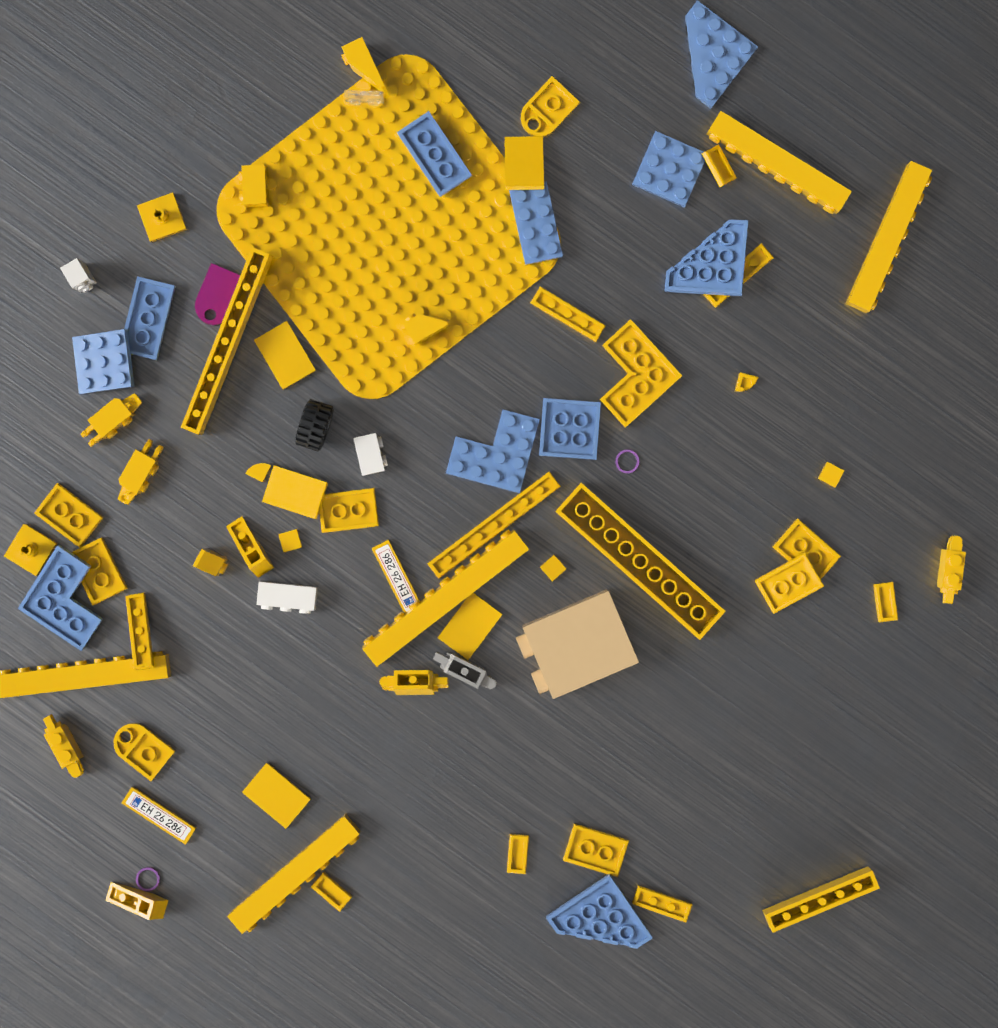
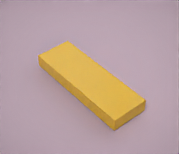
(662, 903)

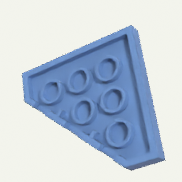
(715, 52)
(713, 266)
(601, 915)

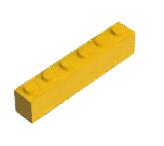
(820, 899)

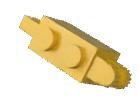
(111, 418)
(137, 472)
(951, 569)
(414, 682)
(63, 746)

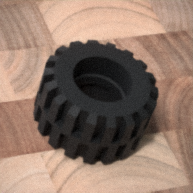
(314, 425)

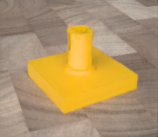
(161, 217)
(30, 549)

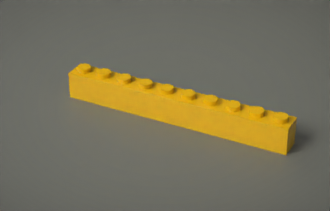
(227, 341)
(445, 597)
(80, 675)

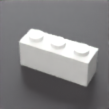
(287, 597)

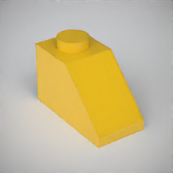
(423, 327)
(210, 562)

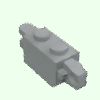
(465, 670)

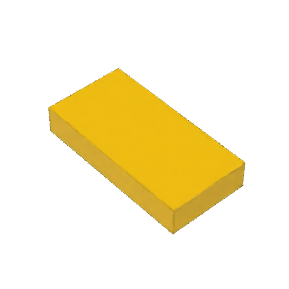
(719, 165)
(885, 601)
(517, 853)
(331, 891)

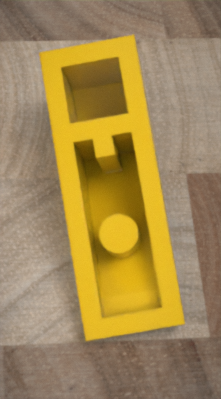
(359, 58)
(249, 547)
(137, 901)

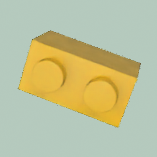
(254, 186)

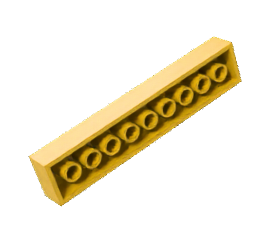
(640, 561)

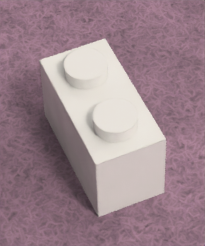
(78, 276)
(370, 454)

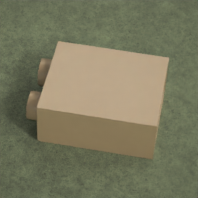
(577, 645)

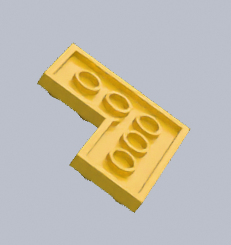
(646, 369)

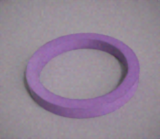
(616, 461)
(147, 889)

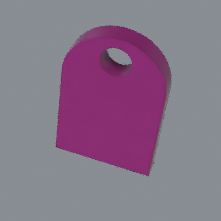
(216, 293)

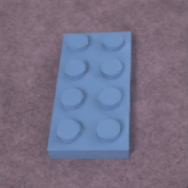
(434, 154)
(536, 225)
(148, 316)

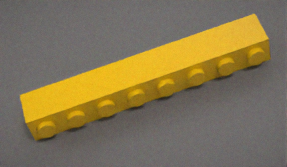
(778, 162)
(888, 237)
(294, 873)

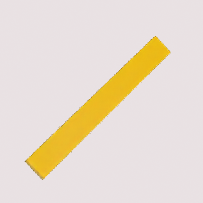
(494, 524)

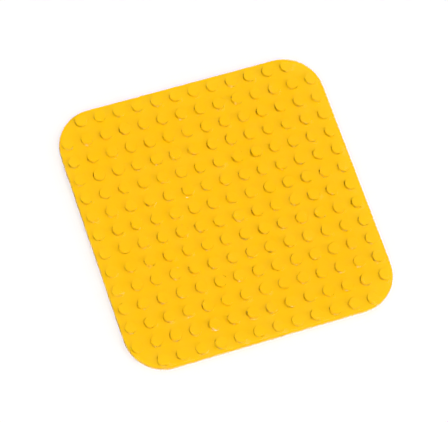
(371, 241)

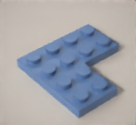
(499, 464)
(52, 602)

